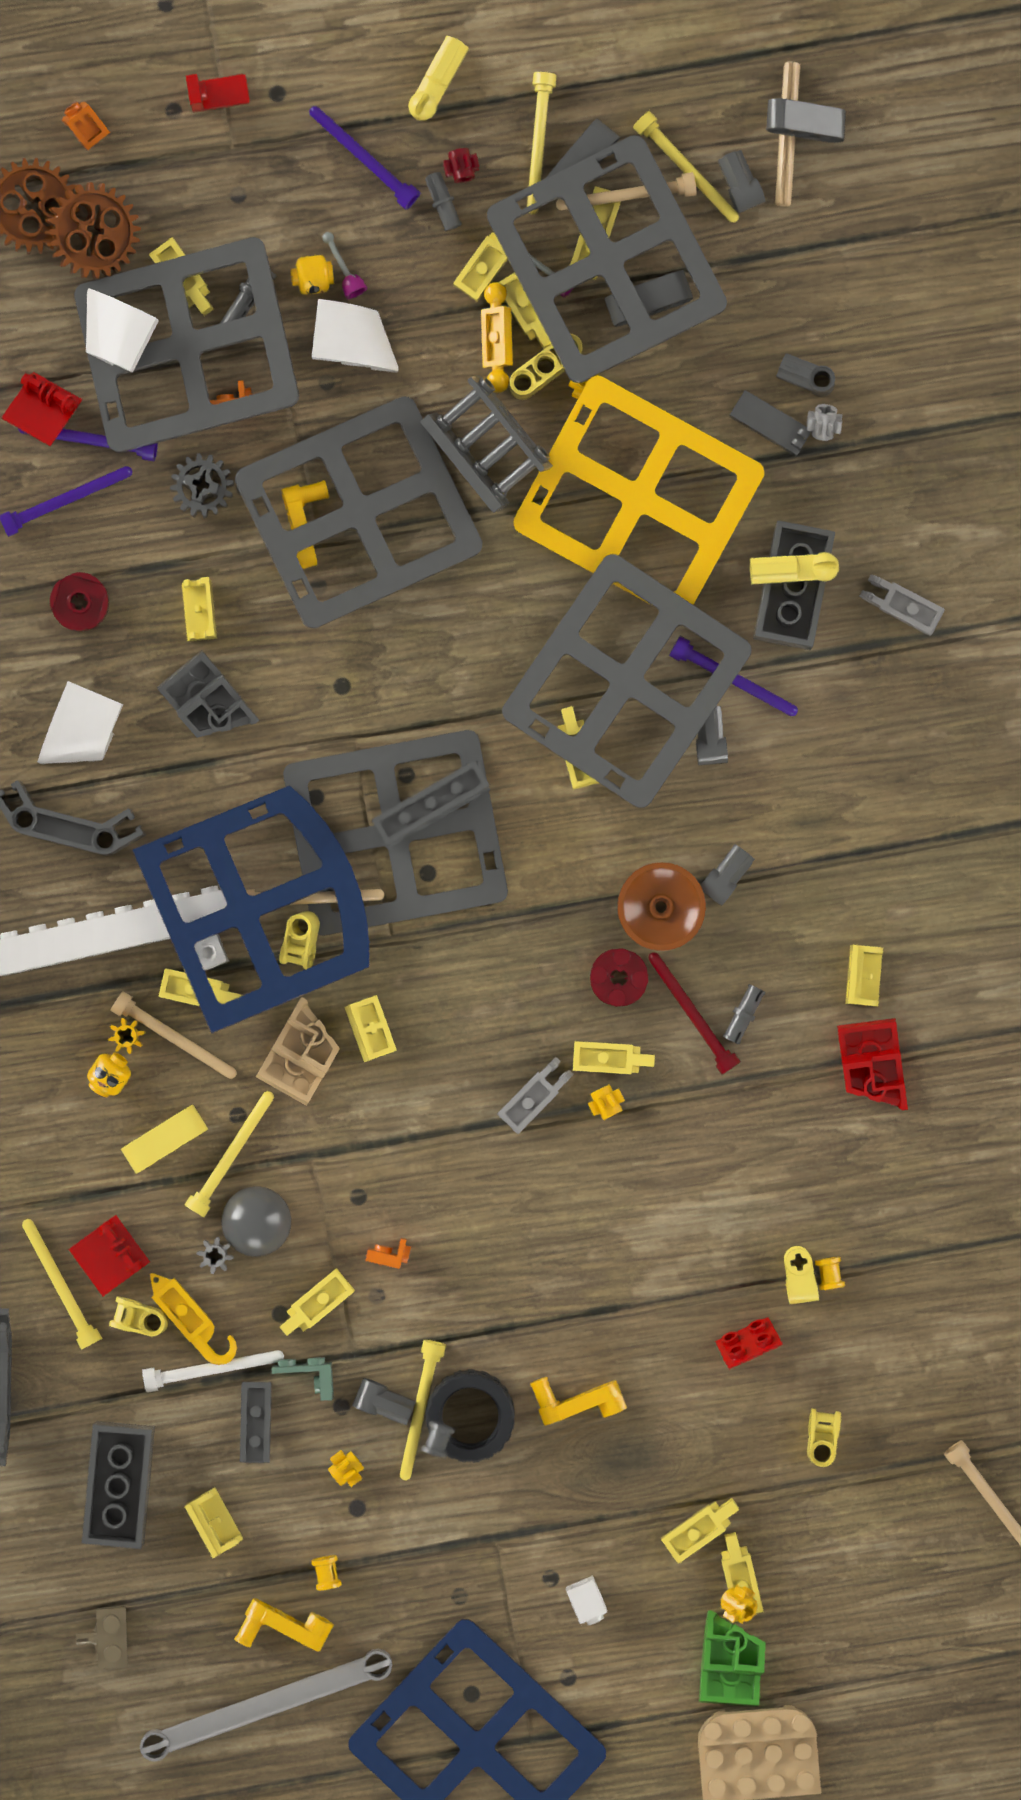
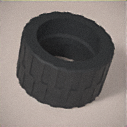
(506, 1415)

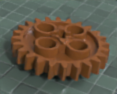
(12, 221)
(118, 237)

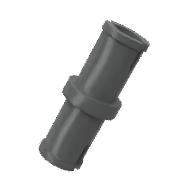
(744, 1014)

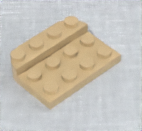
(758, 1754)

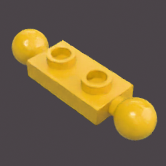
(497, 336)

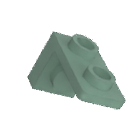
(322, 1384)

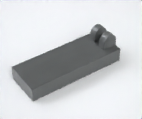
(770, 423)
(255, 1422)

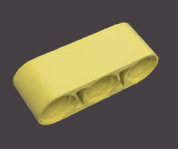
(534, 375)
(164, 1139)

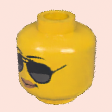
(312, 274)
(109, 1074)

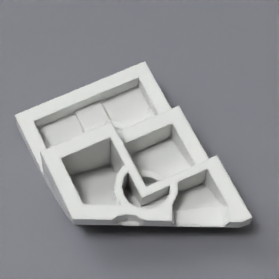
(116, 330)
(351, 336)
(80, 727)

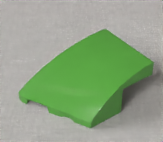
(730, 1664)

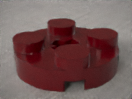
(65, 610)
(619, 994)

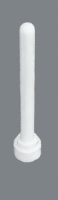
(155, 1378)

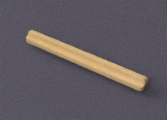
(787, 143)

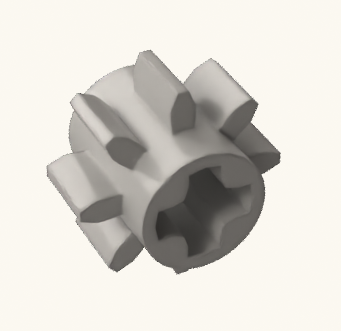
(824, 422)
(221, 1250)

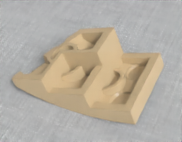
(299, 1055)

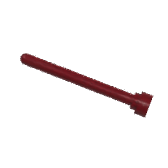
(725, 1059)

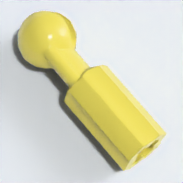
(437, 78)
(793, 568)

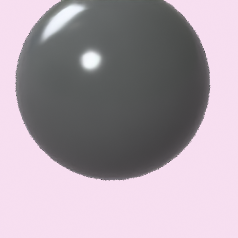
(256, 1221)

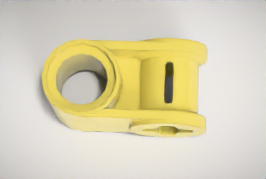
(297, 945)
(800, 1281)
(136, 1317)
(823, 1435)

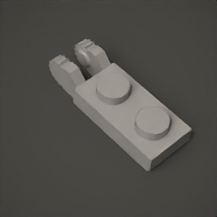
(905, 605)
(532, 1098)

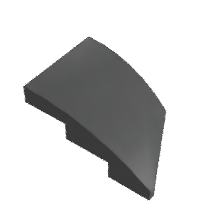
(205, 698)

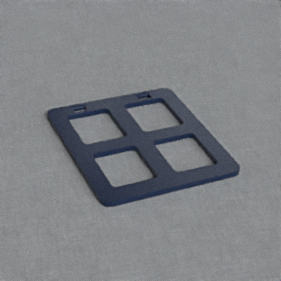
(476, 1746)

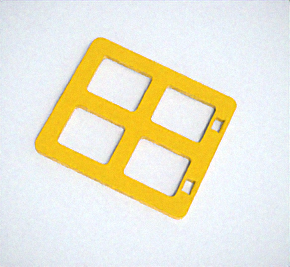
(639, 496)

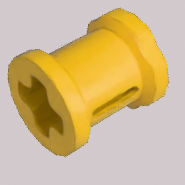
(830, 1273)
(326, 1572)

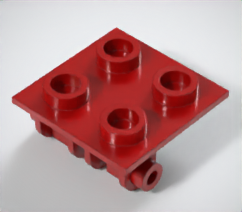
(41, 408)
(109, 1255)
(748, 1342)

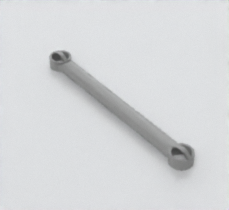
(265, 1705)

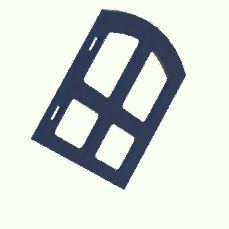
(245, 910)

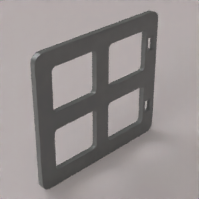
(607, 260)
(189, 344)
(359, 511)
(627, 679)
(475, 817)

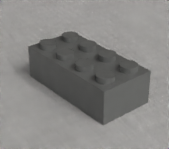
(792, 609)
(118, 1484)

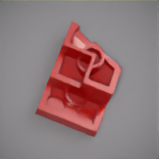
(873, 1061)

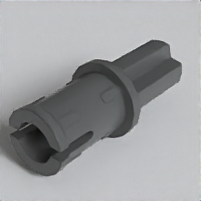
(443, 201)

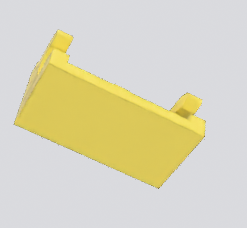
(199, 609)
(864, 975)
(370, 1028)
(213, 1522)

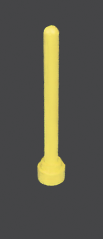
(543, 84)
(649, 128)
(200, 1201)
(86, 1333)
(432, 1353)

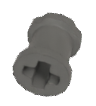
(437, 1439)

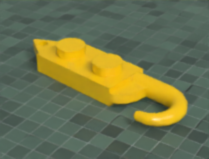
(189, 1318)

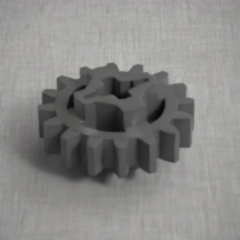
(188, 481)

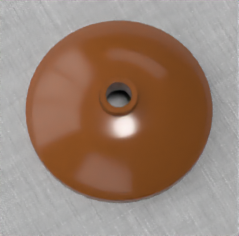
(683, 902)

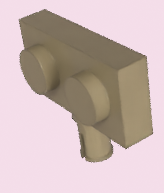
(108, 1637)

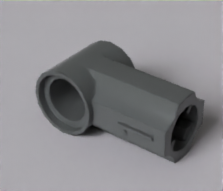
(743, 188)
(803, 373)
(711, 744)
(723, 879)
(376, 1399)

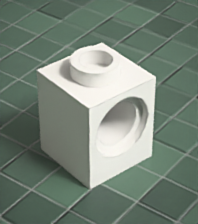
(211, 952)
(587, 1601)

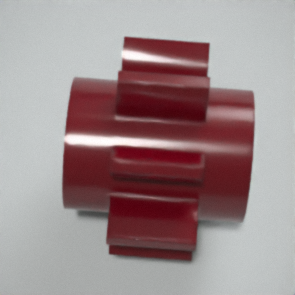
(461, 165)

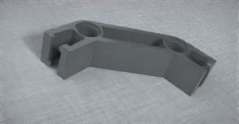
(65, 828)
(5, 1383)

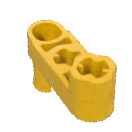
(294, 500)
(606, 1396)
(311, 1633)

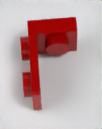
(217, 92)

